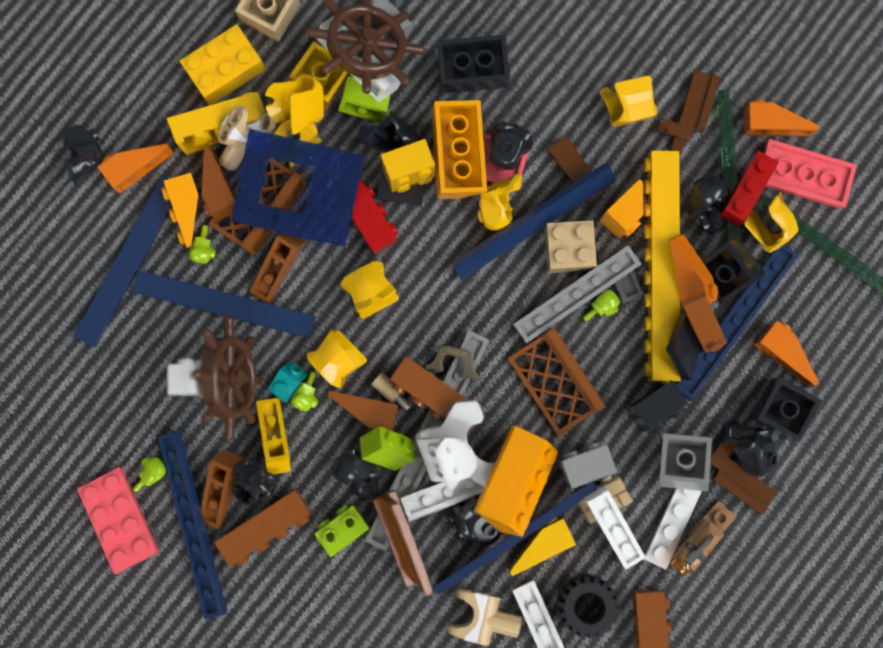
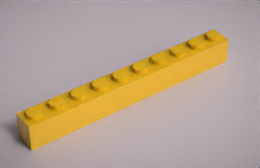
(663, 290)

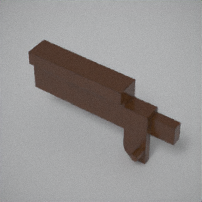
(694, 111)
(738, 481)

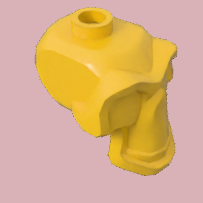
(494, 204)

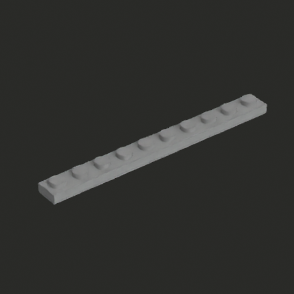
(412, 473)

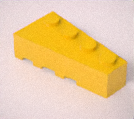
(201, 126)

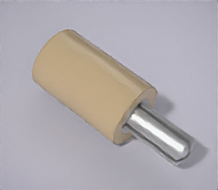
(384, 387)

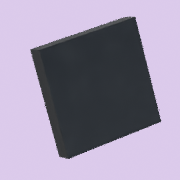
(413, 196)
(684, 347)

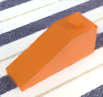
(773, 120)
(129, 166)
(691, 272)
(785, 349)

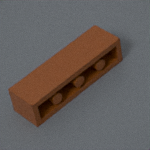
(426, 389)
(263, 528)
(650, 618)

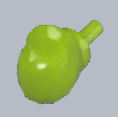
(200, 249)
(605, 303)
(304, 396)
(152, 472)

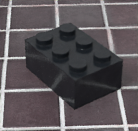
(473, 63)

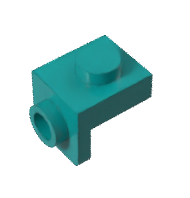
(287, 381)

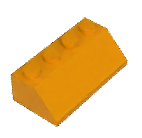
(458, 149)
(516, 481)

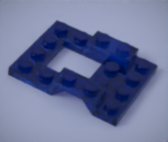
(330, 193)

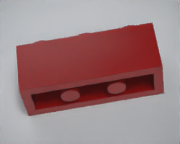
(748, 188)
(371, 221)

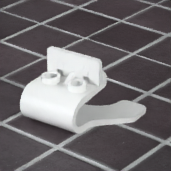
(447, 449)

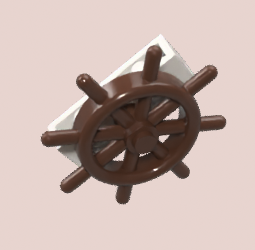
(359, 49)
(220, 377)

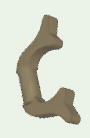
(466, 355)

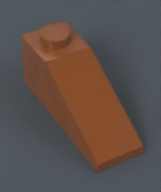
(216, 187)
(277, 266)
(704, 323)
(368, 411)
(218, 488)

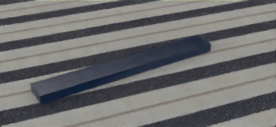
(534, 221)
(125, 267)
(224, 304)
(739, 317)
(192, 524)
(513, 539)

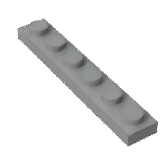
(577, 294)

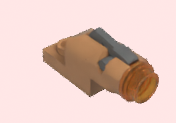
(702, 538)

